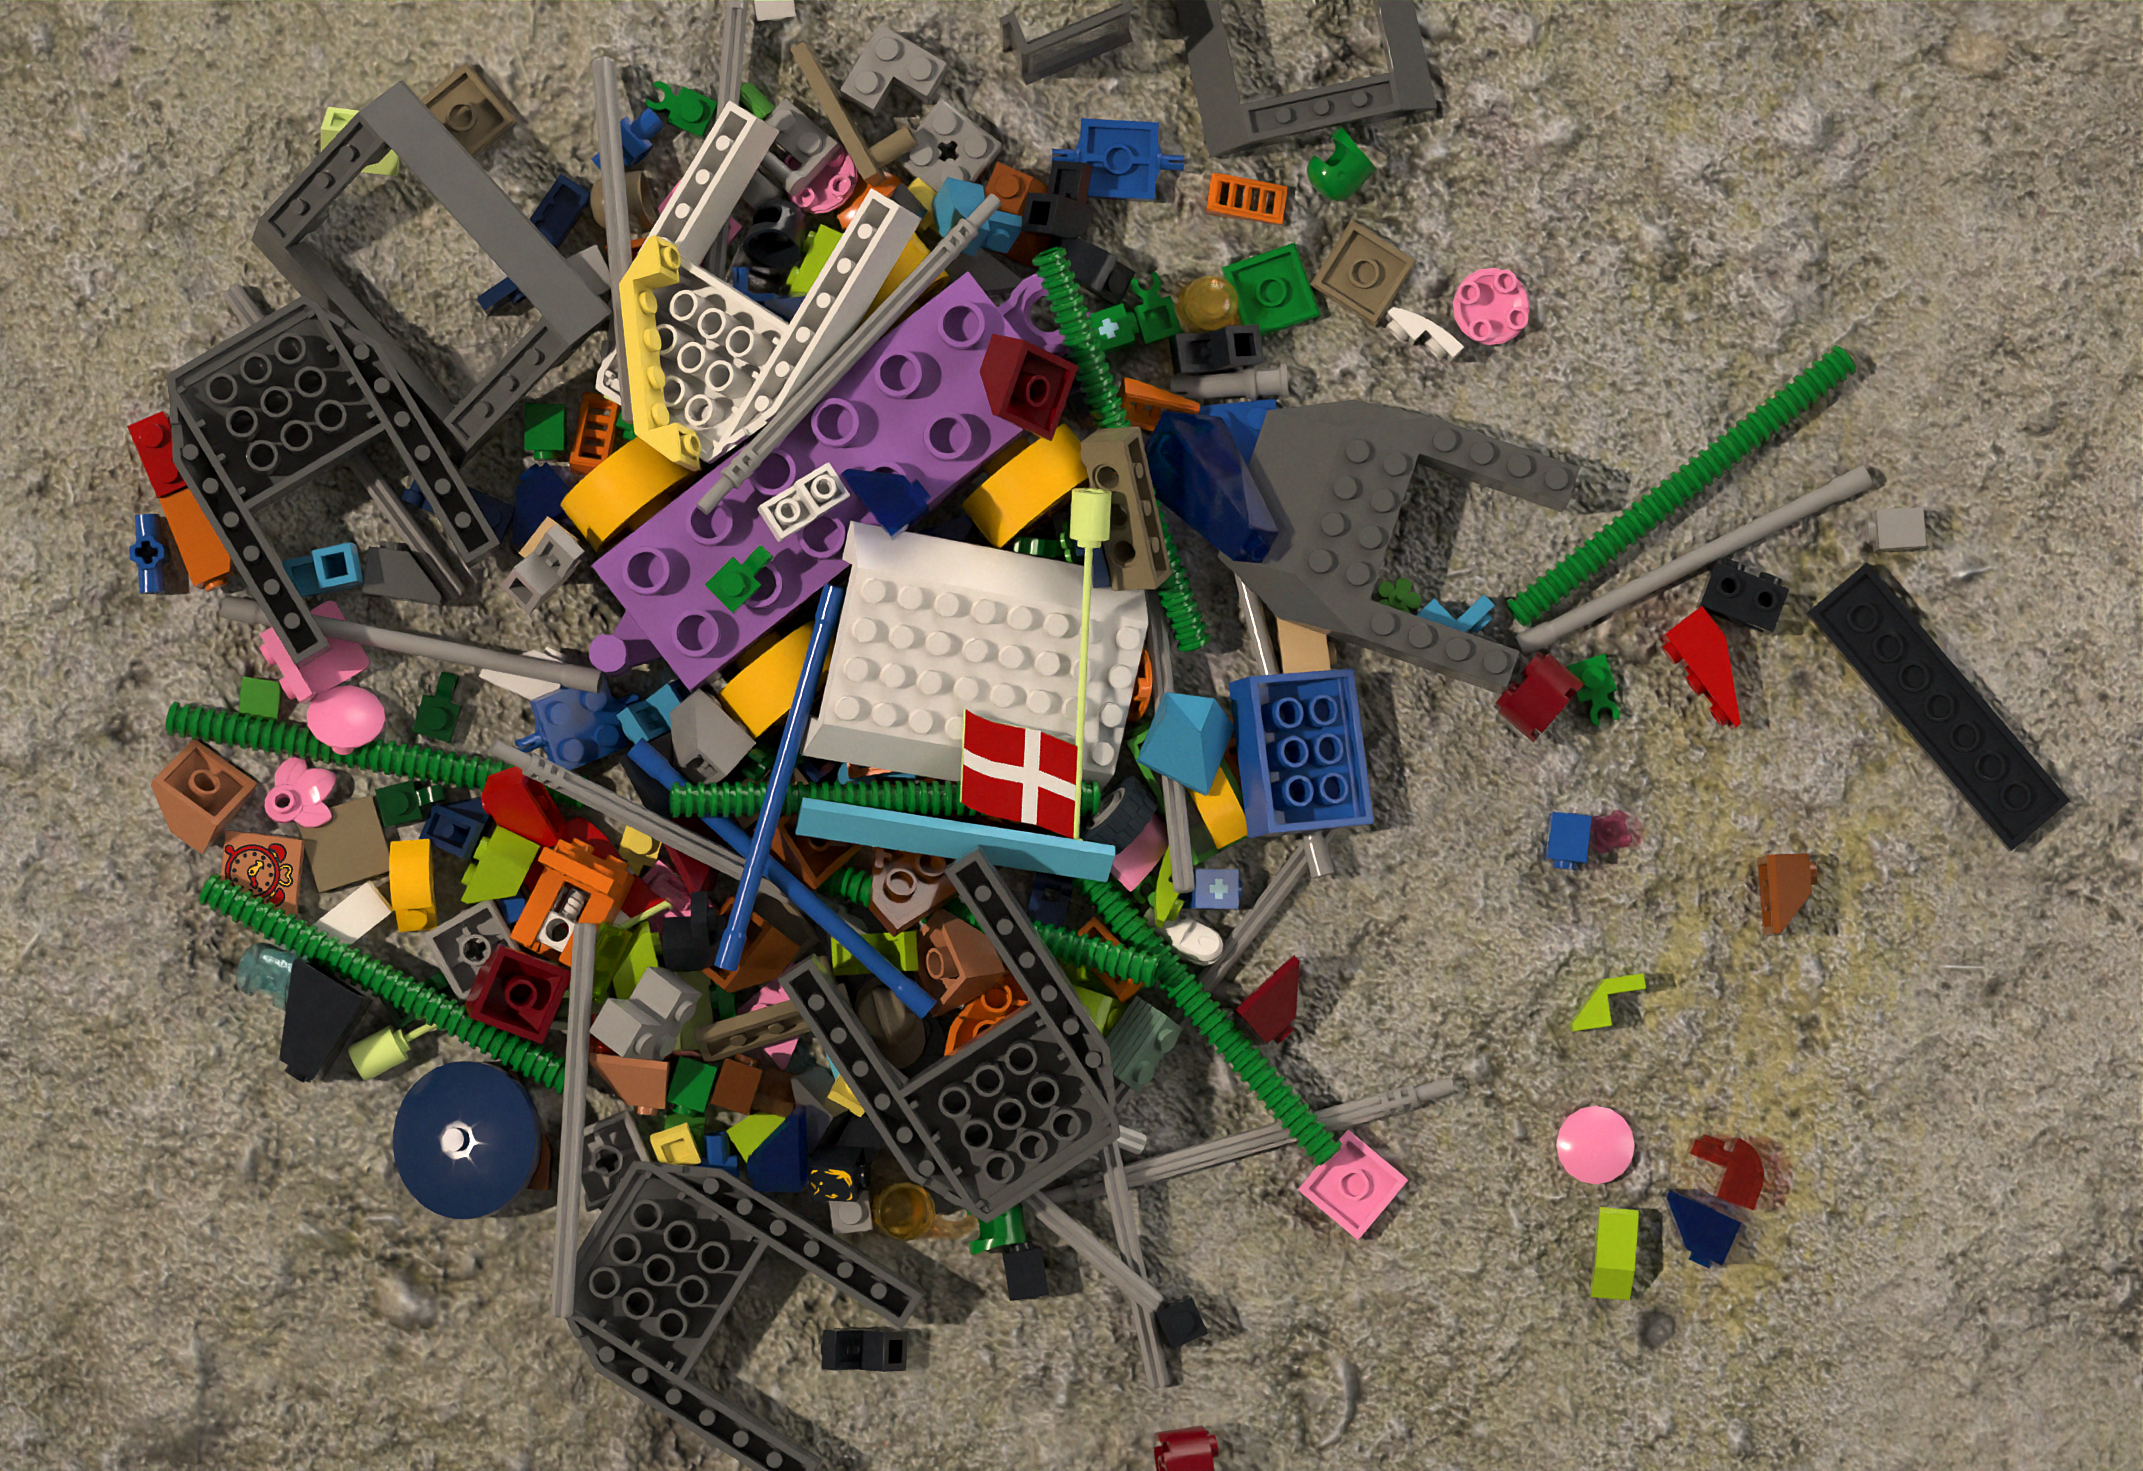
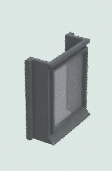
(1068, 44)

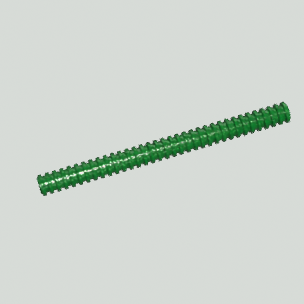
(1109, 414)
(1682, 486)
(372, 755)
(895, 797)
(1061, 943)
(382, 981)
(1211, 1019)

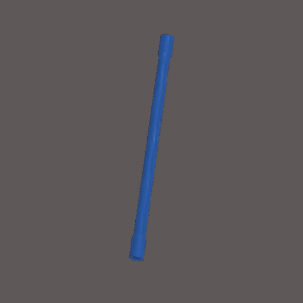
(826, 619)
(904, 988)

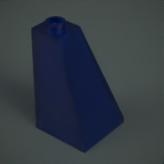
(1209, 485)

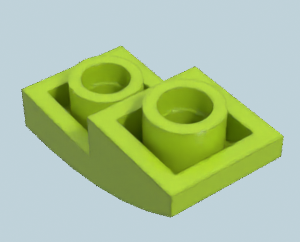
(1166, 899)

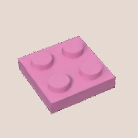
(1353, 1185)

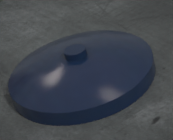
(467, 1140)

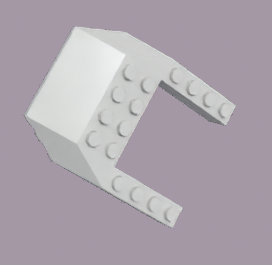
(722, 352)

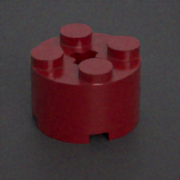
(1539, 697)
(1185, 1449)

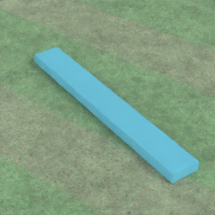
(954, 839)

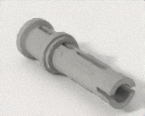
(1250, 383)

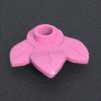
(306, 793)

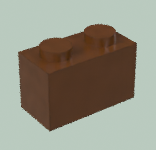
(738, 1084)

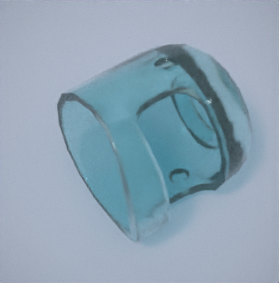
(266, 968)

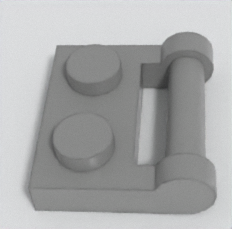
(801, 140)

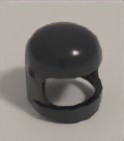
(778, 225)

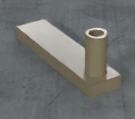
(866, 159)
(757, 1027)

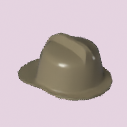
(890, 1023)

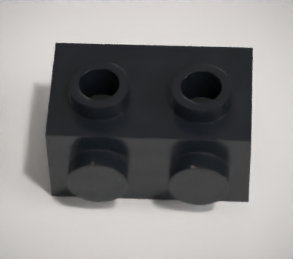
(1743, 596)

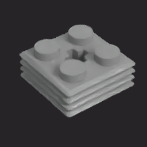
(945, 128)
(452, 942)
(618, 1136)

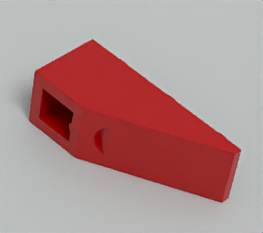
(1705, 657)

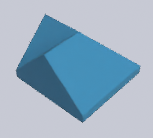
(1187, 740)

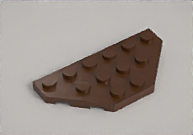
(914, 884)

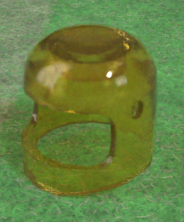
(1207, 304)
(902, 1210)

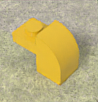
(413, 885)

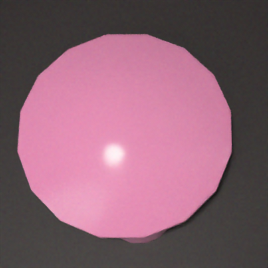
(830, 187)
(1491, 306)
(345, 718)
(1595, 1145)

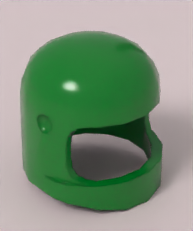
(1343, 171)
(1002, 1230)

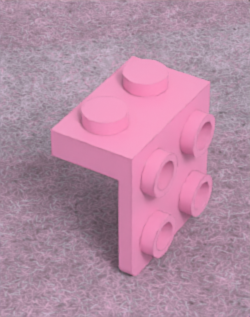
(323, 673)

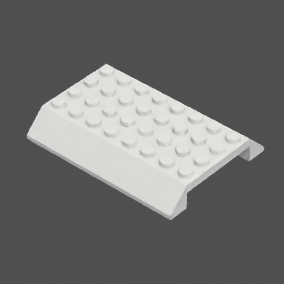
(973, 629)

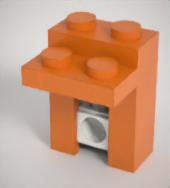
(566, 868)

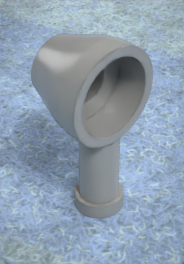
(761, 189)

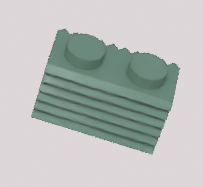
(1140, 1042)

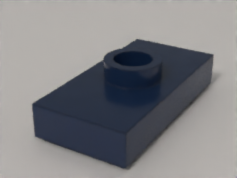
(560, 210)
(500, 295)

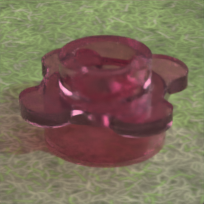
(1617, 823)

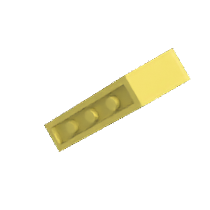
(652, 269)

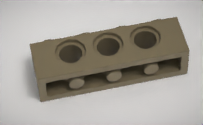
(1133, 490)

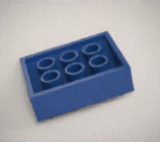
(1300, 752)

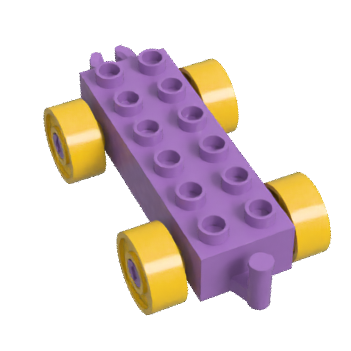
(899, 410)

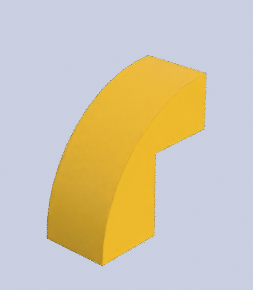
(1220, 811)

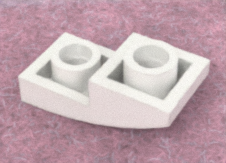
(1411, 326)
(803, 502)
(355, 914)

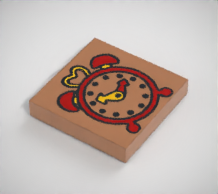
(265, 866)

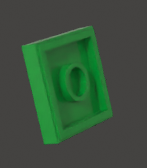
(1272, 290)

